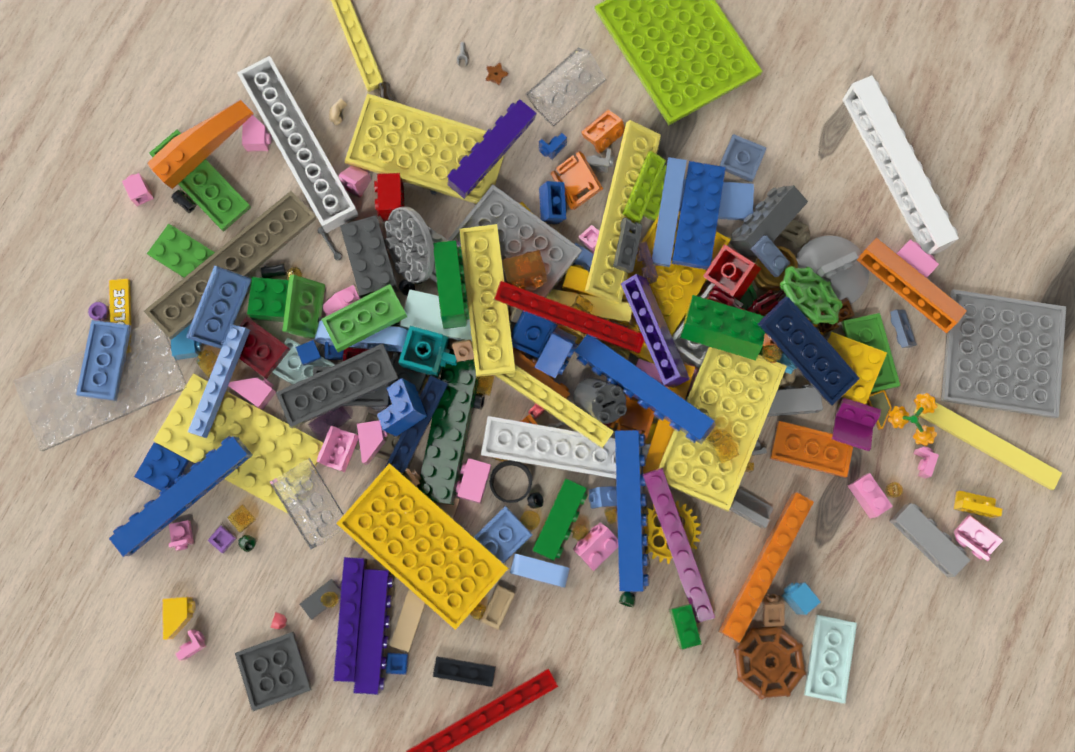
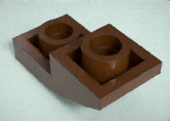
(844, 313)

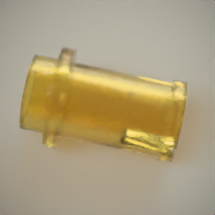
(334, 600)

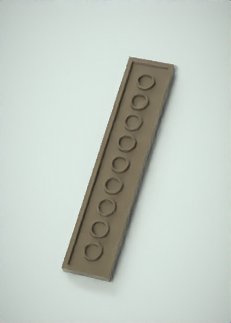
(240, 255)

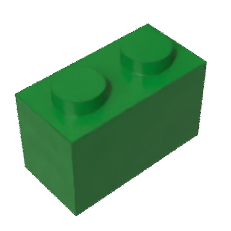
(685, 626)

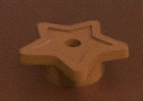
(496, 78)

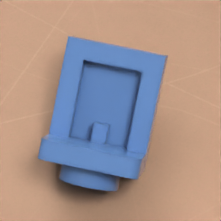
(603, 497)

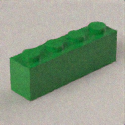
(559, 519)

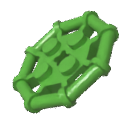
(813, 295)

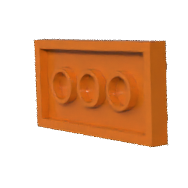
(810, 449)

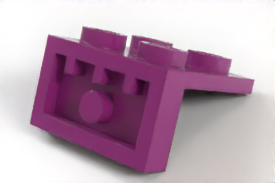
(855, 424)

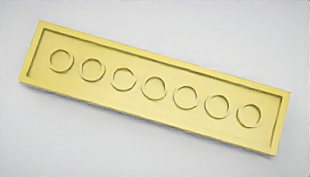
(487, 317)

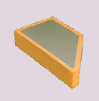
(880, 401)

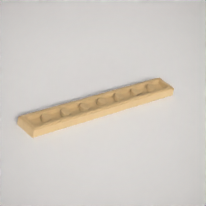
(413, 605)

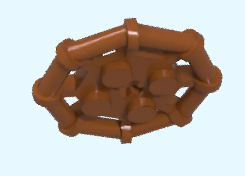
(781, 659)

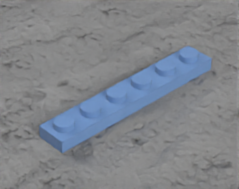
(218, 381)

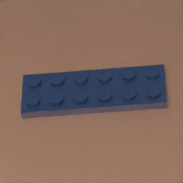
(808, 350)

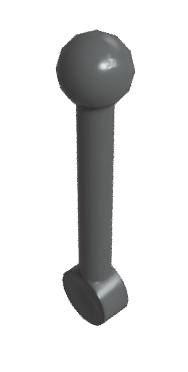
(337, 256)

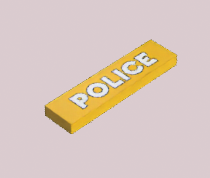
(120, 301)

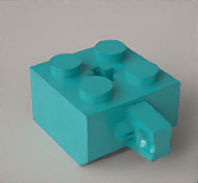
(431, 362)

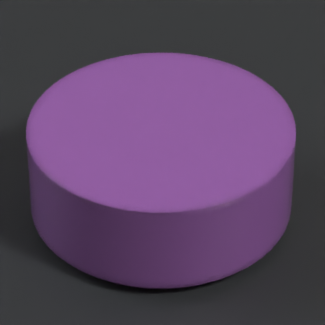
(99, 311)

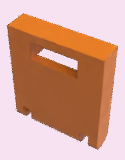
(577, 177)
(635, 418)

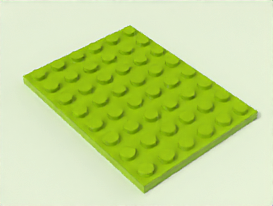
(679, 51)

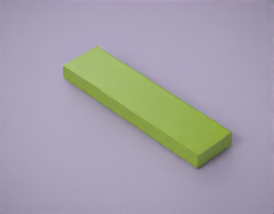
(644, 187)

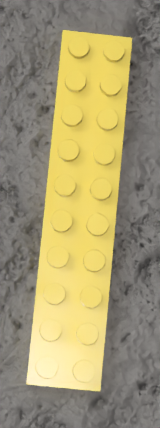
(603, 278)

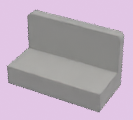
(751, 508)

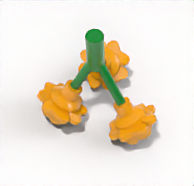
(924, 404)

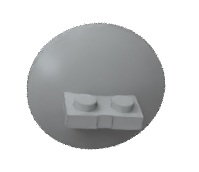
(411, 244)
(836, 262)

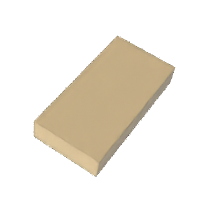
(498, 607)

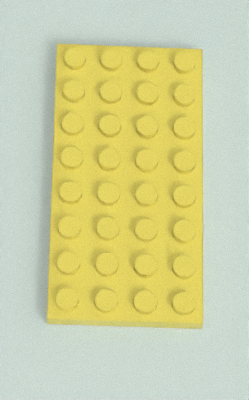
(415, 145)
(738, 399)
(269, 439)

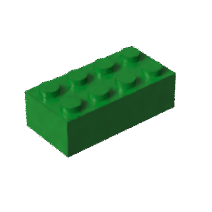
(451, 284)
(723, 327)

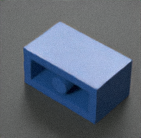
(552, 202)

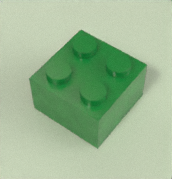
(267, 299)

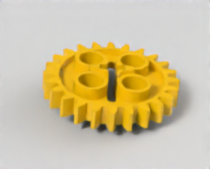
(653, 531)

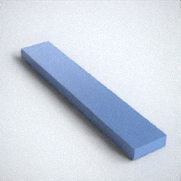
(669, 212)

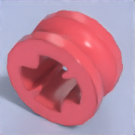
(536, 411)

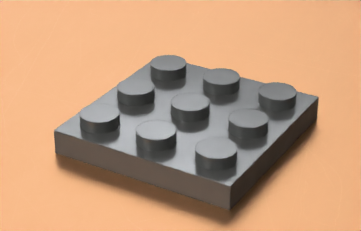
(273, 671)

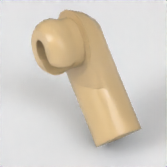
(334, 112)
(787, 379)

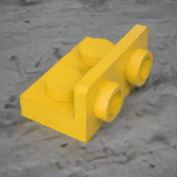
(976, 504)

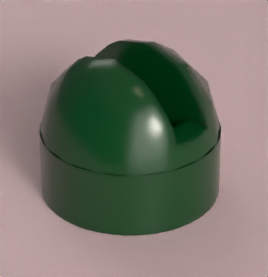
(247, 543)
(627, 599)

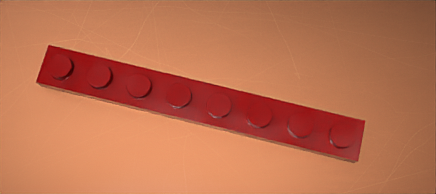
(569, 317)
(488, 714)

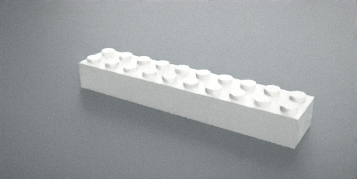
(298, 144)
(899, 166)

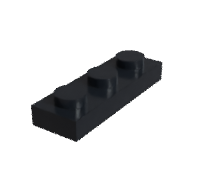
(464, 671)

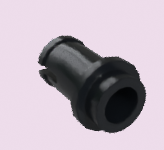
(180, 198)
(273, 271)

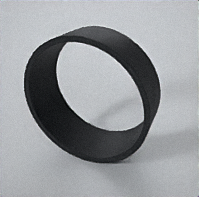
(510, 463)

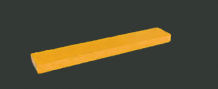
(663, 431)

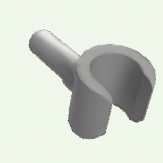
(462, 54)

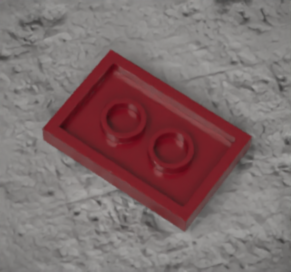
(261, 349)

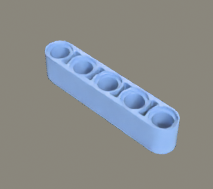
(391, 337)

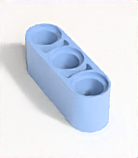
(539, 570)

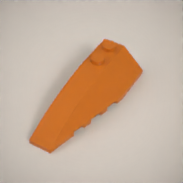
(196, 144)

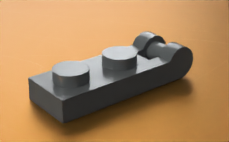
(627, 245)

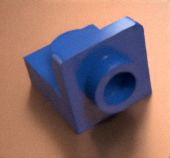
(554, 146)

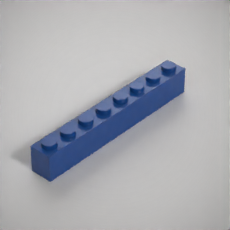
(645, 389)
(180, 496)
(631, 511)

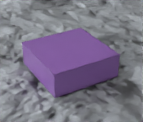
(222, 539)

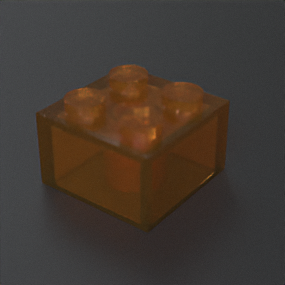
(525, 270)

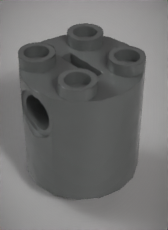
(600, 399)

